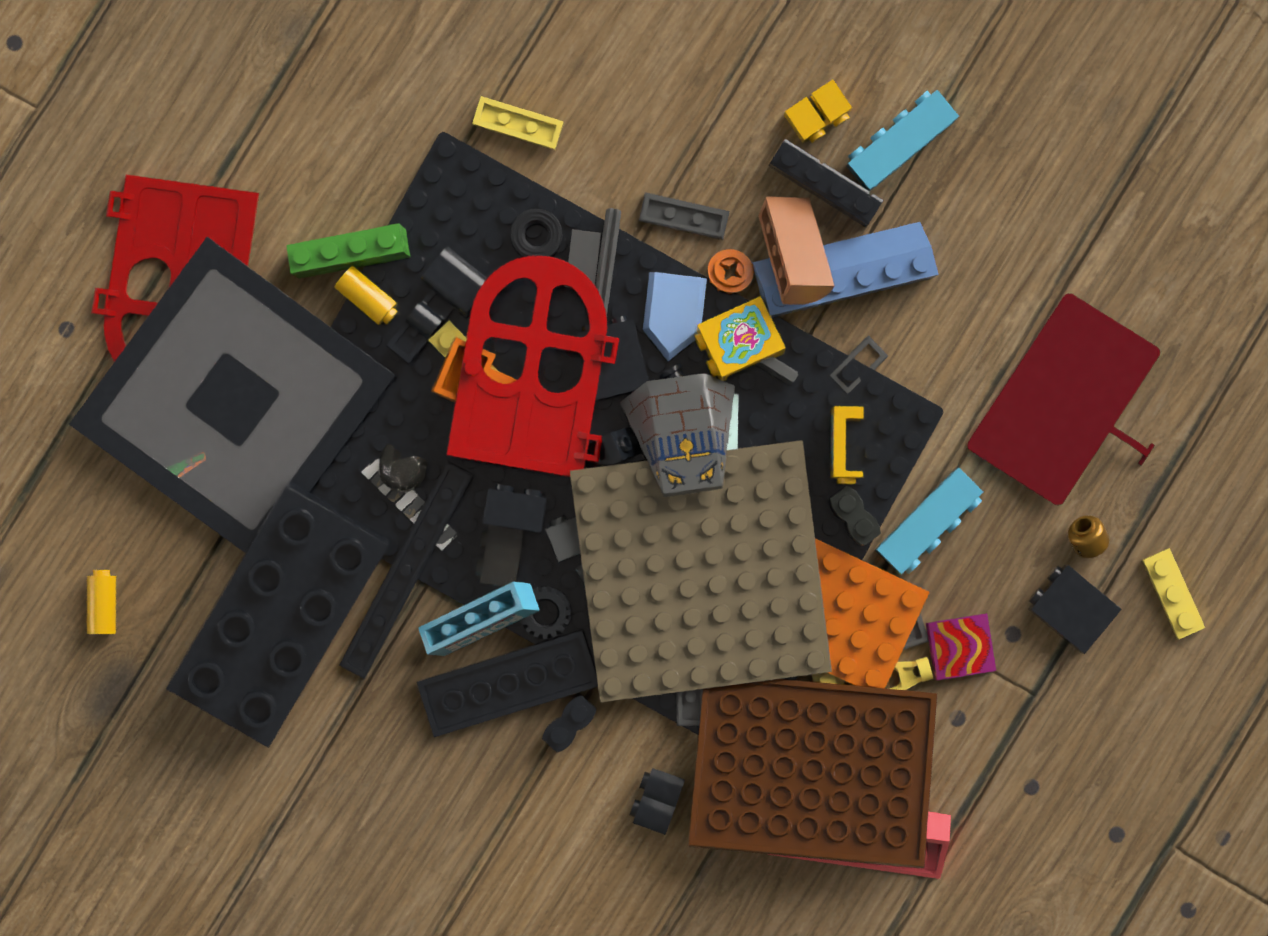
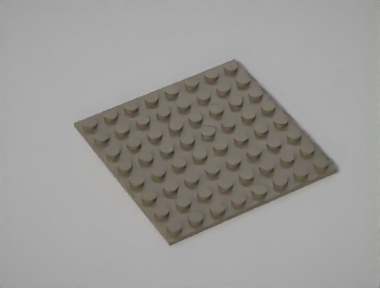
(703, 580)

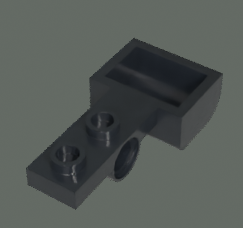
(452, 287)

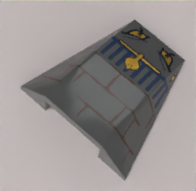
(683, 430)

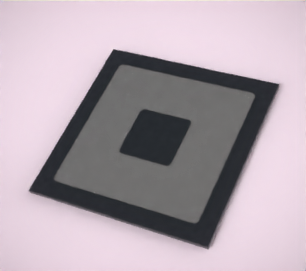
(230, 395)

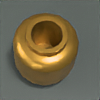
(1088, 537)

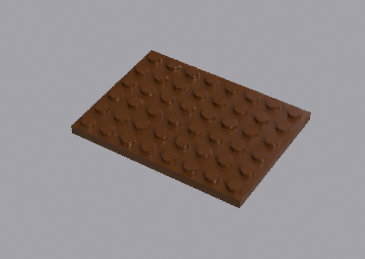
(815, 771)

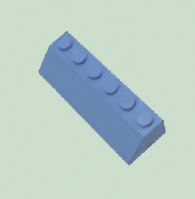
(861, 267)

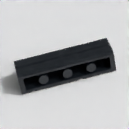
(825, 183)

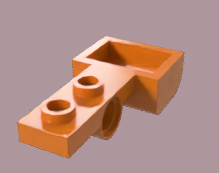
(448, 377)

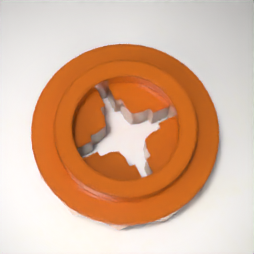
(727, 259)

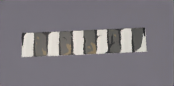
(407, 502)

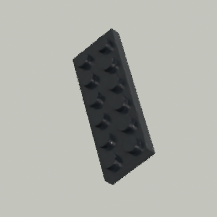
(508, 683)

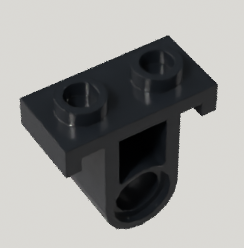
(615, 448)

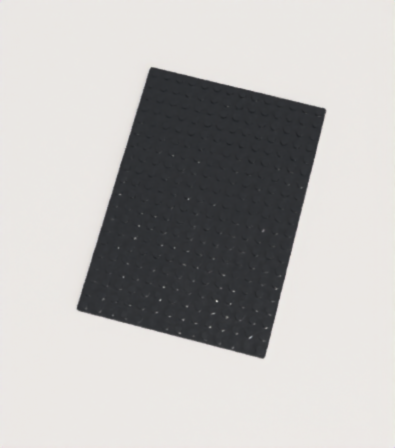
(470, 206)

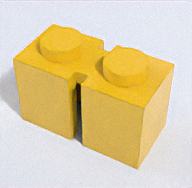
(831, 105)

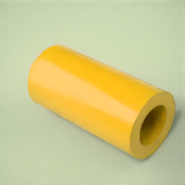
(366, 296)
(101, 603)

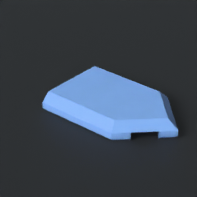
(673, 311)

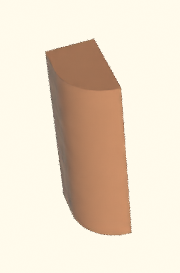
(795, 250)

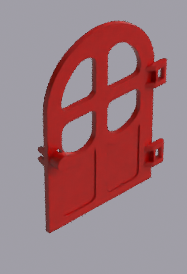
(168, 224)
(522, 420)

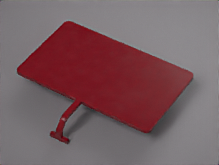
(1065, 400)

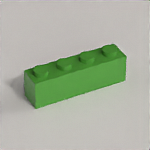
(348, 250)

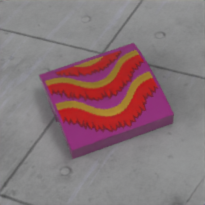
(961, 646)

